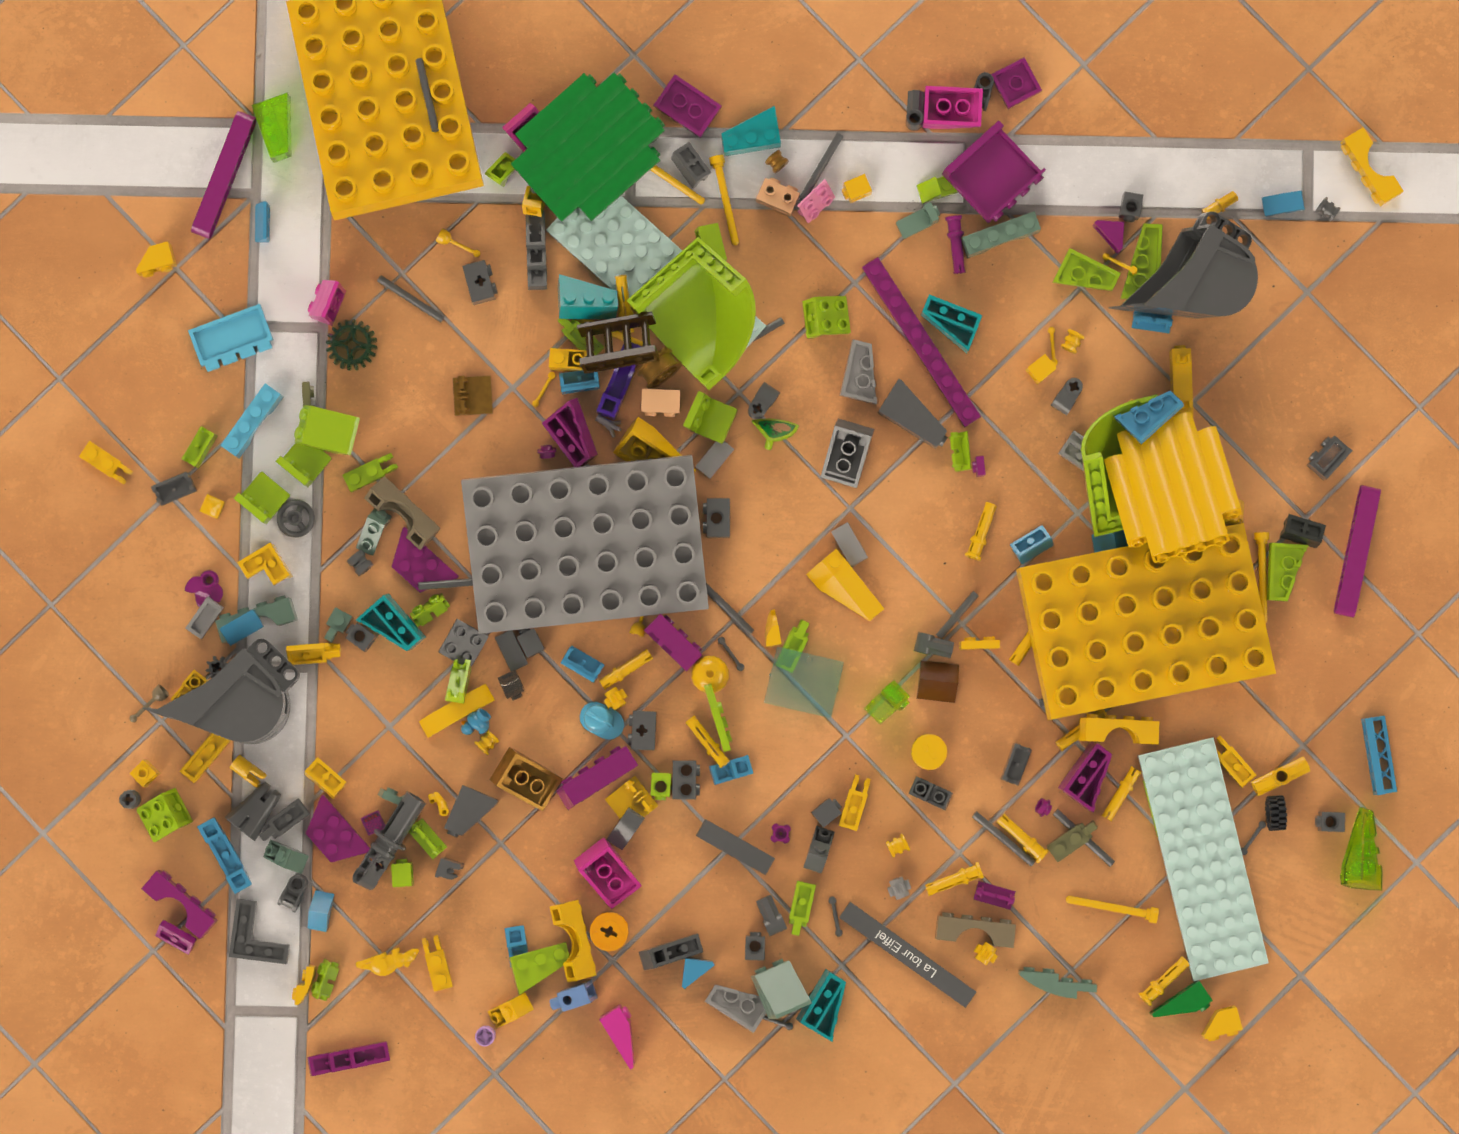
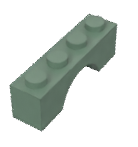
(1001, 233)
(280, 611)

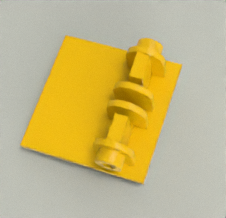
(633, 796)

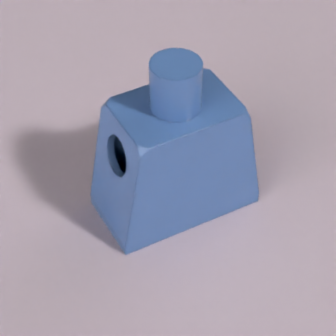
(580, 995)

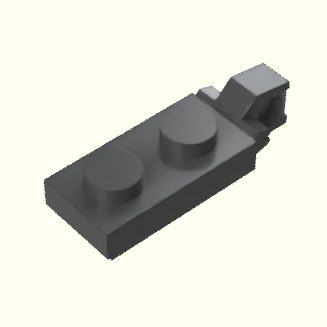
(285, 820)

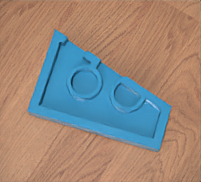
(1148, 418)

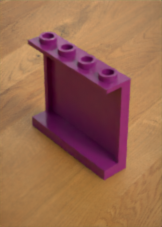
(993, 173)

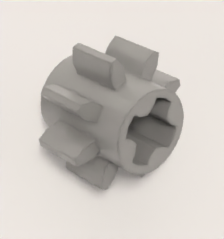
(899, 888)

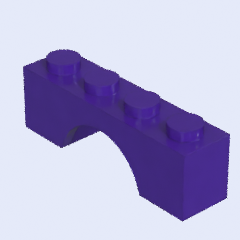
(616, 390)

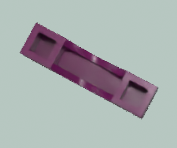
(198, 919)

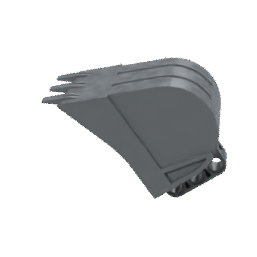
(1202, 274)
(243, 701)

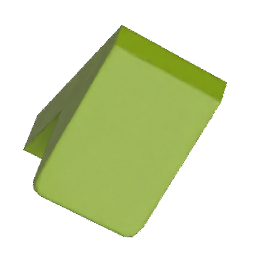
(501, 169)
(935, 189)

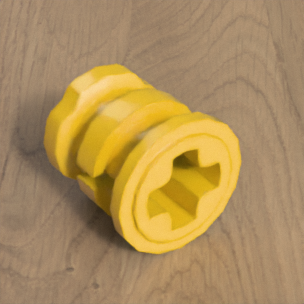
(1072, 341)
(487, 742)
(898, 845)

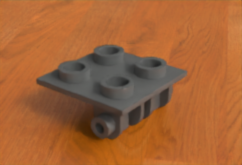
(463, 643)

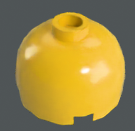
(710, 671)

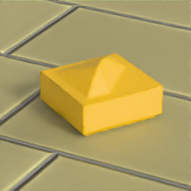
(212, 506)

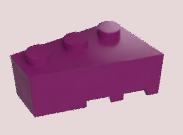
(1086, 776)

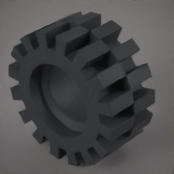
(1276, 813)

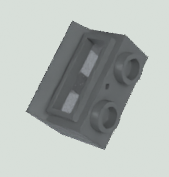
(1329, 457)

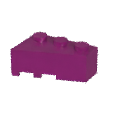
(571, 433)
(674, 641)

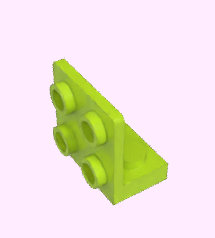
(826, 316)
(710, 418)
(304, 463)
(263, 497)
(164, 814)

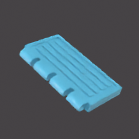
(231, 336)

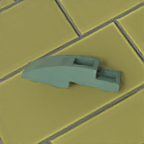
(1050, 982)

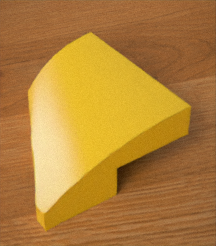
(772, 632)

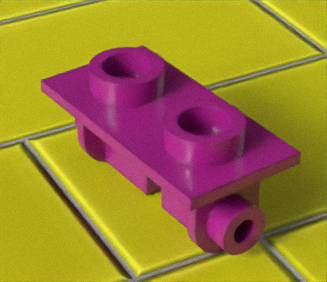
(994, 895)

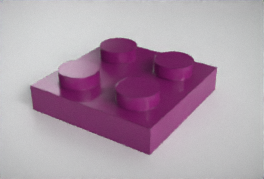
(1016, 83)

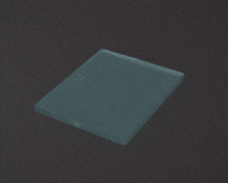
(803, 682)

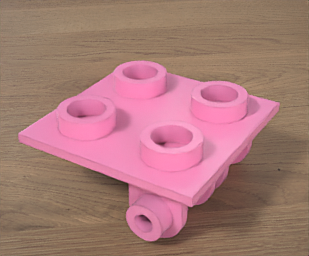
(816, 201)

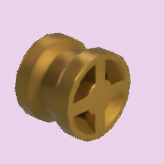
(776, 161)

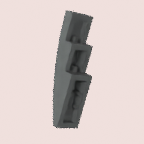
(536, 252)
(735, 847)

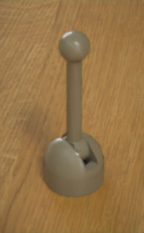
(159, 694)

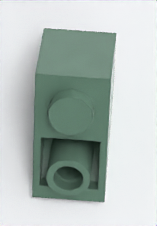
(285, 856)

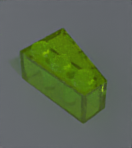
(275, 125)
(887, 702)

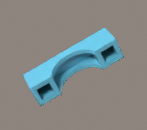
(243, 431)

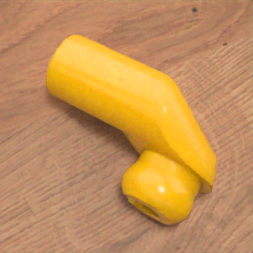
(441, 803)

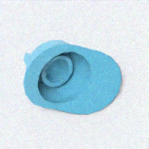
(601, 721)

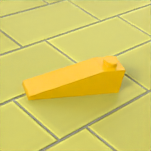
(843, 584)

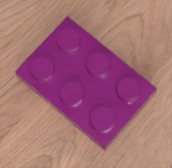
(687, 106)

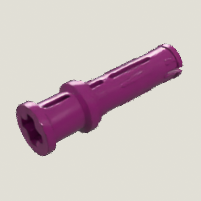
(955, 234)

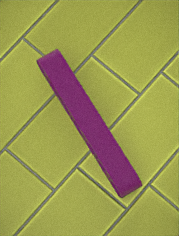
(224, 175)
(1357, 551)

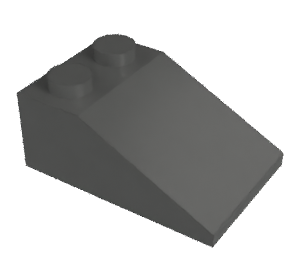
(847, 453)

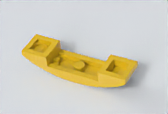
(455, 711)

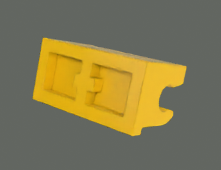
(325, 778)

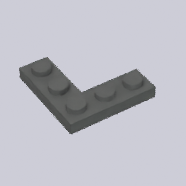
(241, 940)

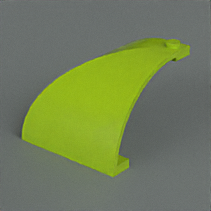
(700, 311)
(1098, 444)

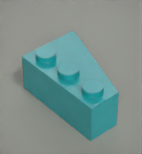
(585, 300)
(392, 622)
(826, 1001)

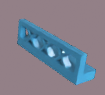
(1374, 756)

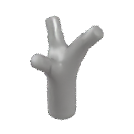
(610, 425)

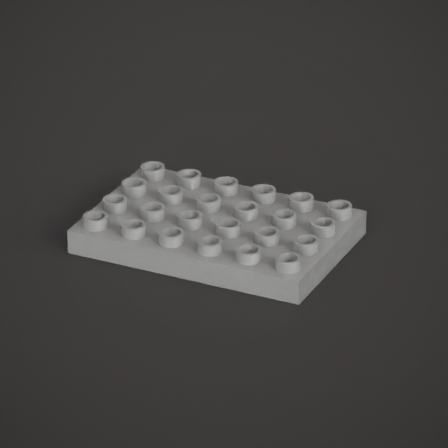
(585, 544)

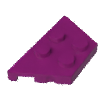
(418, 564)
(334, 834)

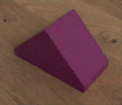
(1111, 232)

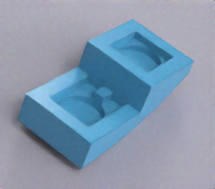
(1283, 203)
(734, 769)
(516, 940)

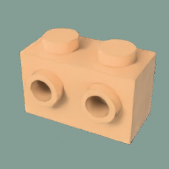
(777, 196)
(660, 401)

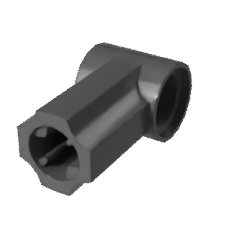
(915, 108)
(929, 645)
(772, 918)

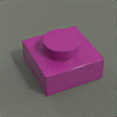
(978, 466)

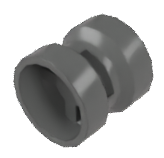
(360, 562)

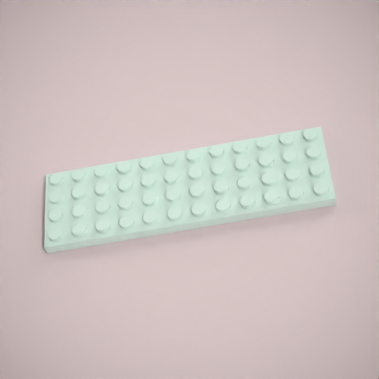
(620, 244)
(1203, 859)

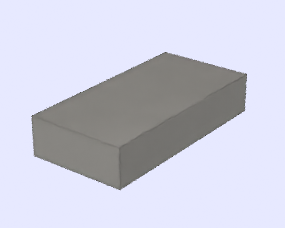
(714, 458)
(204, 617)

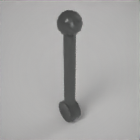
(721, 640)
(1262, 824)
(832, 900)
(789, 1026)

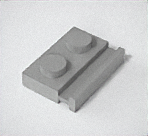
(1072, 450)

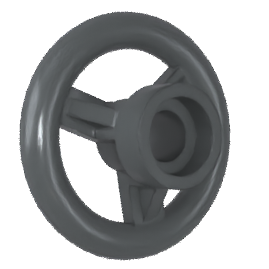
(288, 519)

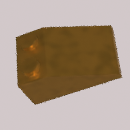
(525, 779)

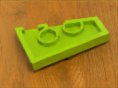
(1282, 569)
(537, 964)

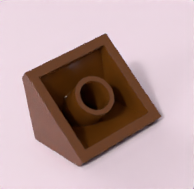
(938, 681)

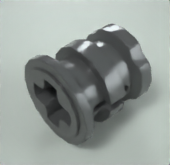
(1327, 209)
(133, 794)

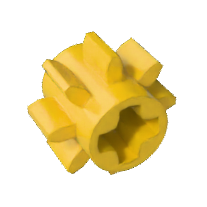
(615, 698)
(985, 953)

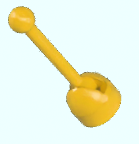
(444, 238)
(638, 628)

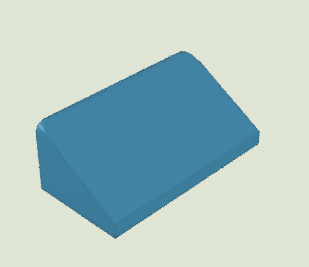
(262, 222)
(1032, 544)
(241, 627)

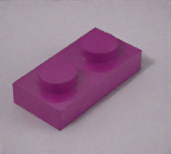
(175, 937)

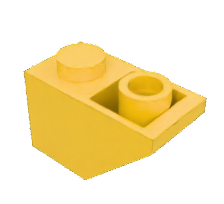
(157, 258)
(565, 359)
(510, 1010)
(1223, 1022)

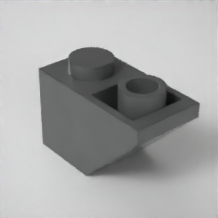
(819, 849)

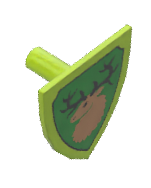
(775, 430)

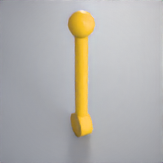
(1133, 269)
(1051, 330)
(551, 376)

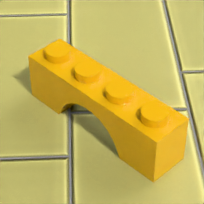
(1382, 187)
(1141, 731)
(580, 962)

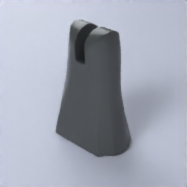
(254, 811)

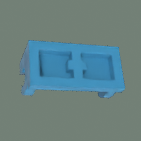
(578, 382)
(582, 664)

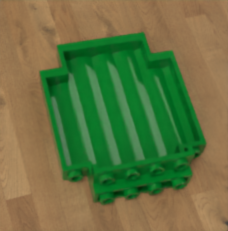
(588, 146)

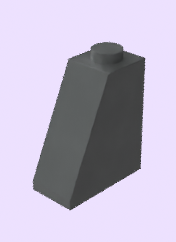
(468, 810)

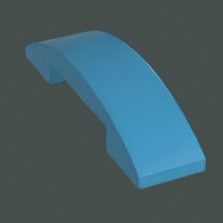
(225, 855)

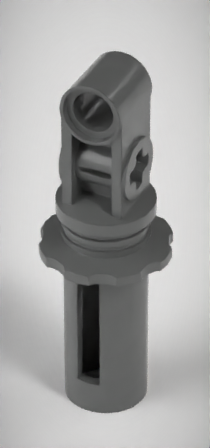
(388, 841)

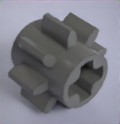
(212, 669)

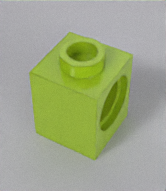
(666, 777)
(402, 873)

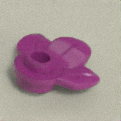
(202, 589)

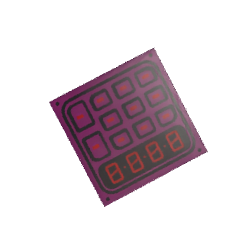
(372, 822)

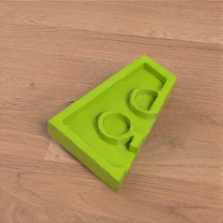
(1085, 272)
(720, 722)

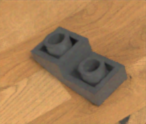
(930, 793)
(625, 828)

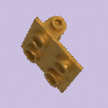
(472, 395)

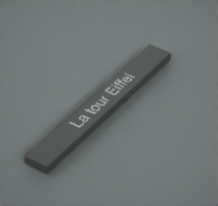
(907, 954)

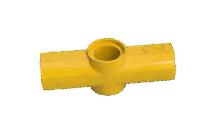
(1269, 781)

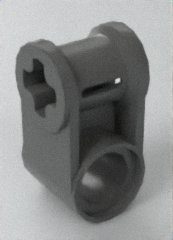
(986, 90)
(764, 398)
(1065, 398)
(292, 896)

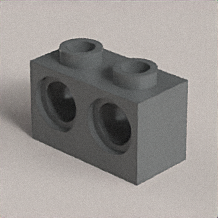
(679, 780)

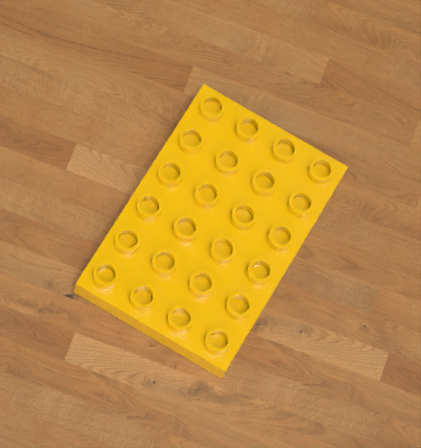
(371, 103)
(1138, 630)

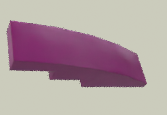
(348, 1058)

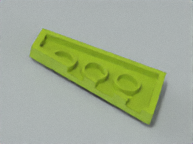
(1146, 258)

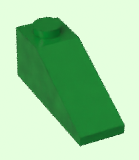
(1186, 1001)

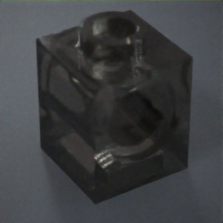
(512, 685)

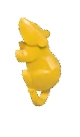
(386, 964)

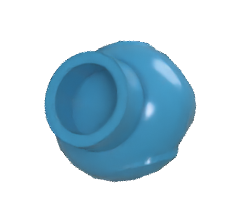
(476, 720)

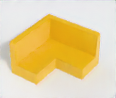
(265, 559)

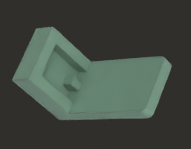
(919, 220)
(372, 531)

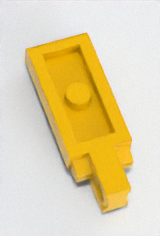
(312, 653)

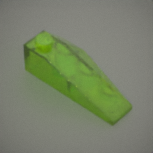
(1360, 861)

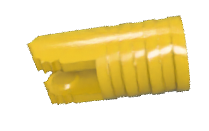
(244, 768)

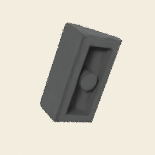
(511, 650)

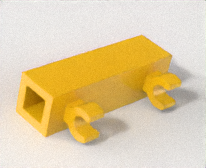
(1181, 376)

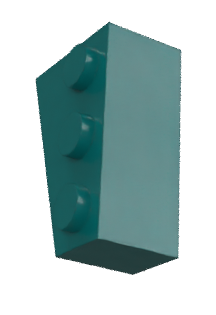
(753, 134)
(952, 321)

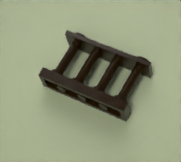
(623, 358)

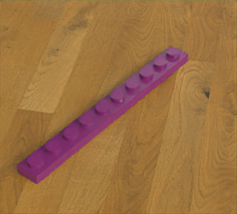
(921, 342)

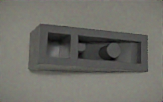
(670, 952)

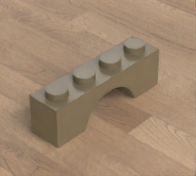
(387, 496)
(950, 927)

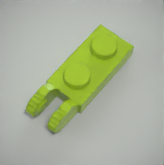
(368, 473)

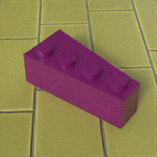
(596, 777)

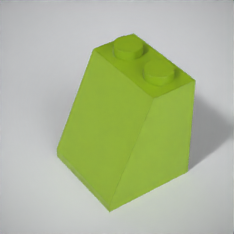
(326, 430)

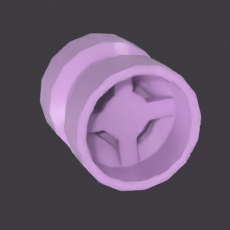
(485, 1035)

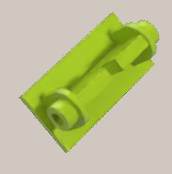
(961, 455)
(434, 604)
(427, 838)
(321, 987)

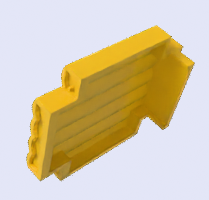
(1173, 489)

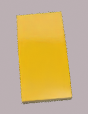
(192, 682)
(301, 990)

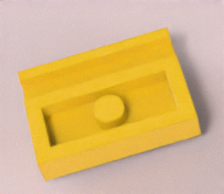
(987, 643)

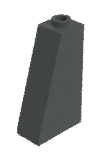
(911, 415)

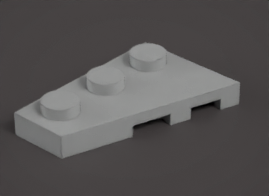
(859, 374)
(739, 1006)

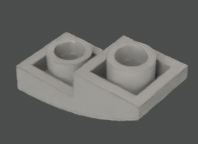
(849, 544)

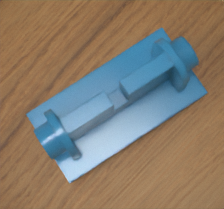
(1152, 322)

